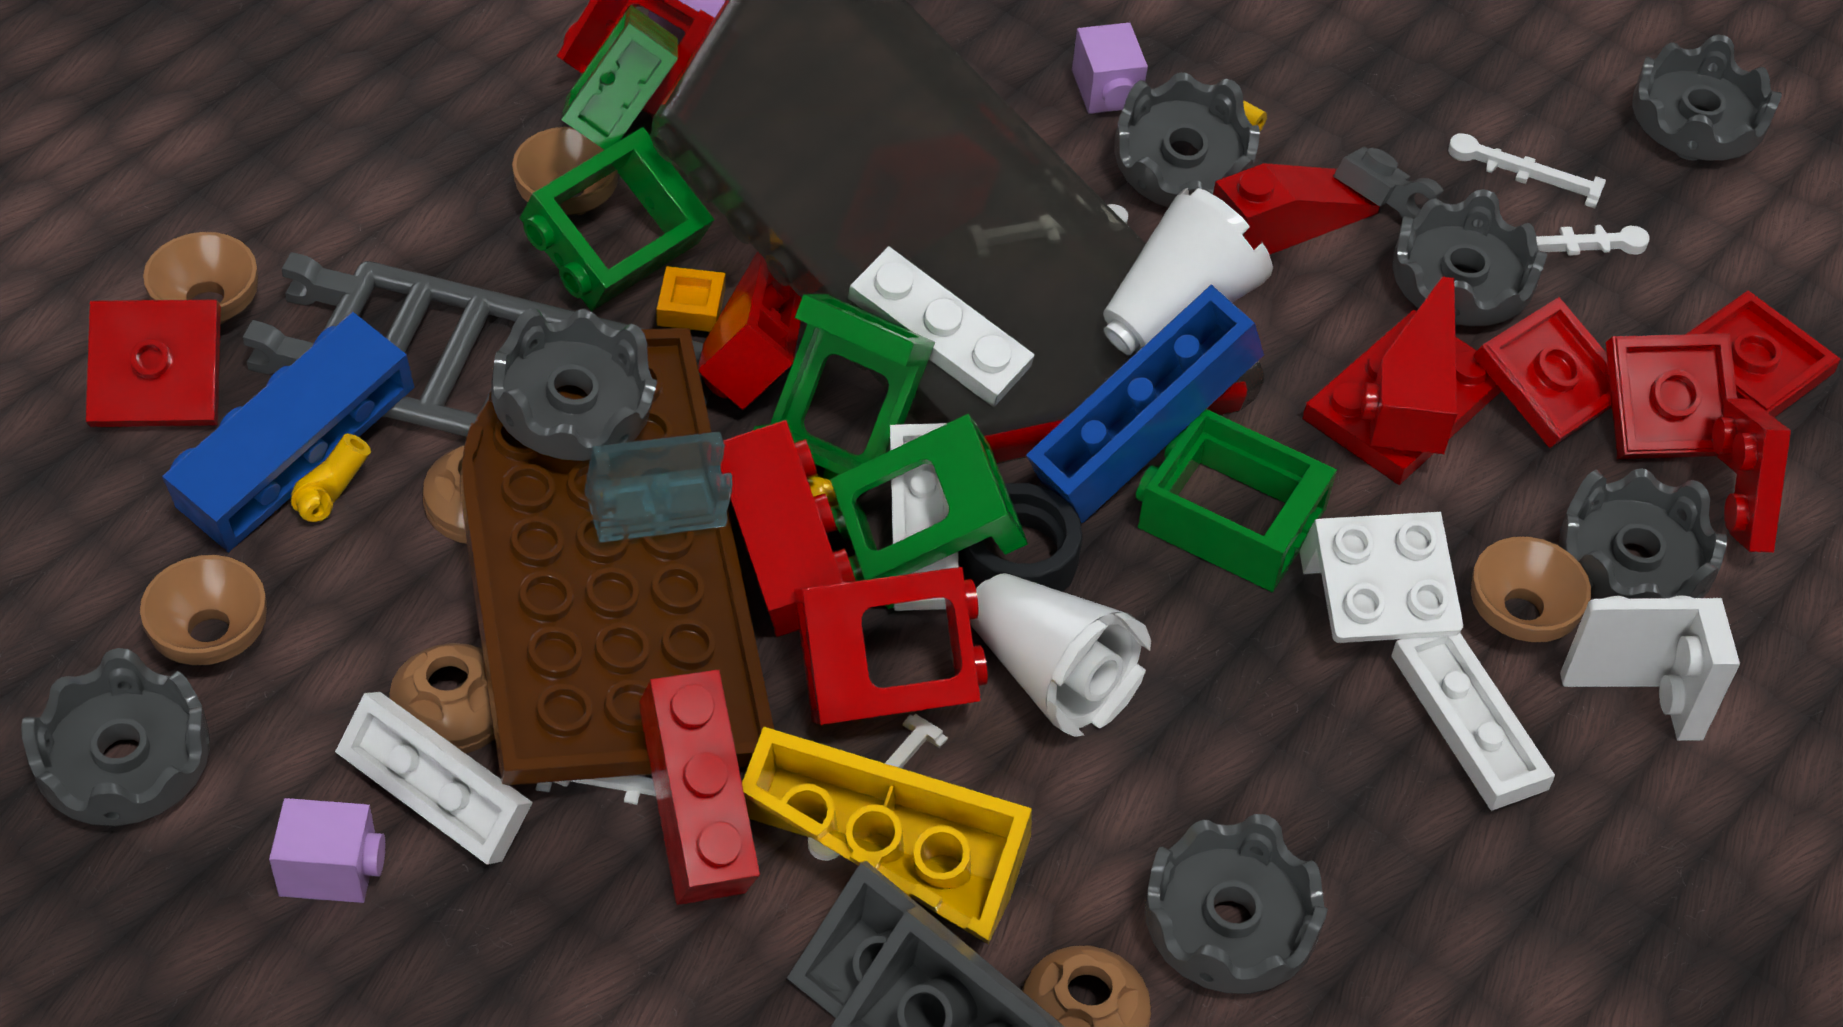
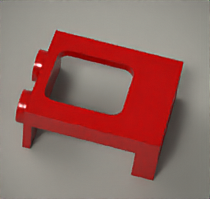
(602, 16)
(837, 655)

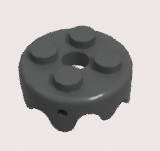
(1704, 102)
(1190, 112)
(1472, 238)
(577, 353)
(1645, 512)
(111, 705)
(1243, 866)

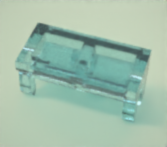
(658, 486)

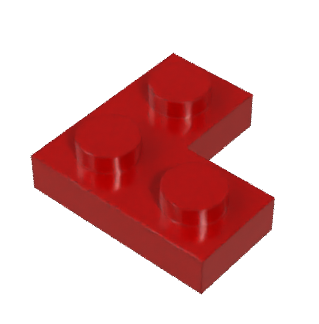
(1756, 450)

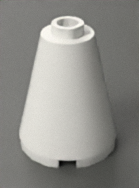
(1188, 251)
(1062, 649)

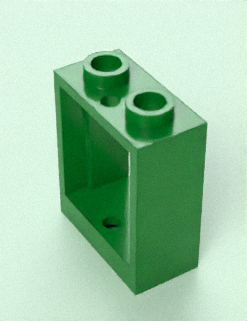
(620, 79)
(656, 187)
(1252, 460)

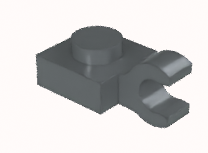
(1379, 180)

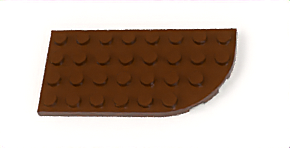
(588, 622)

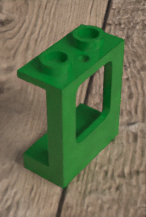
(864, 339)
(970, 484)

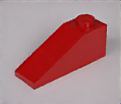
(1291, 203)
(751, 337)
(1417, 382)

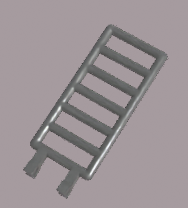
(350, 295)

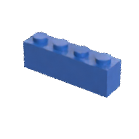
(1147, 402)
(288, 430)

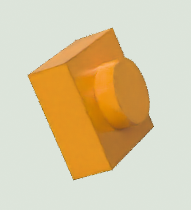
(690, 298)

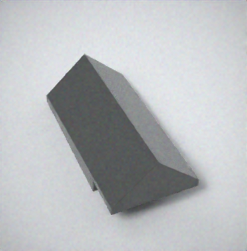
(897, 966)

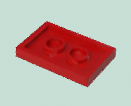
(1337, 406)

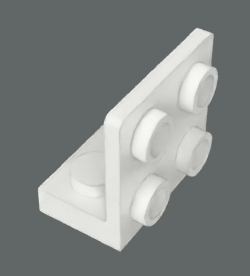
(1384, 576)
(1658, 642)

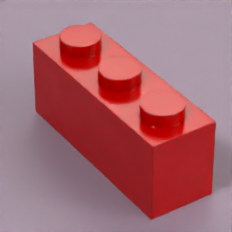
(782, 519)
(698, 787)

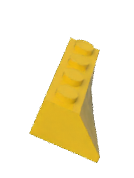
(923, 834)

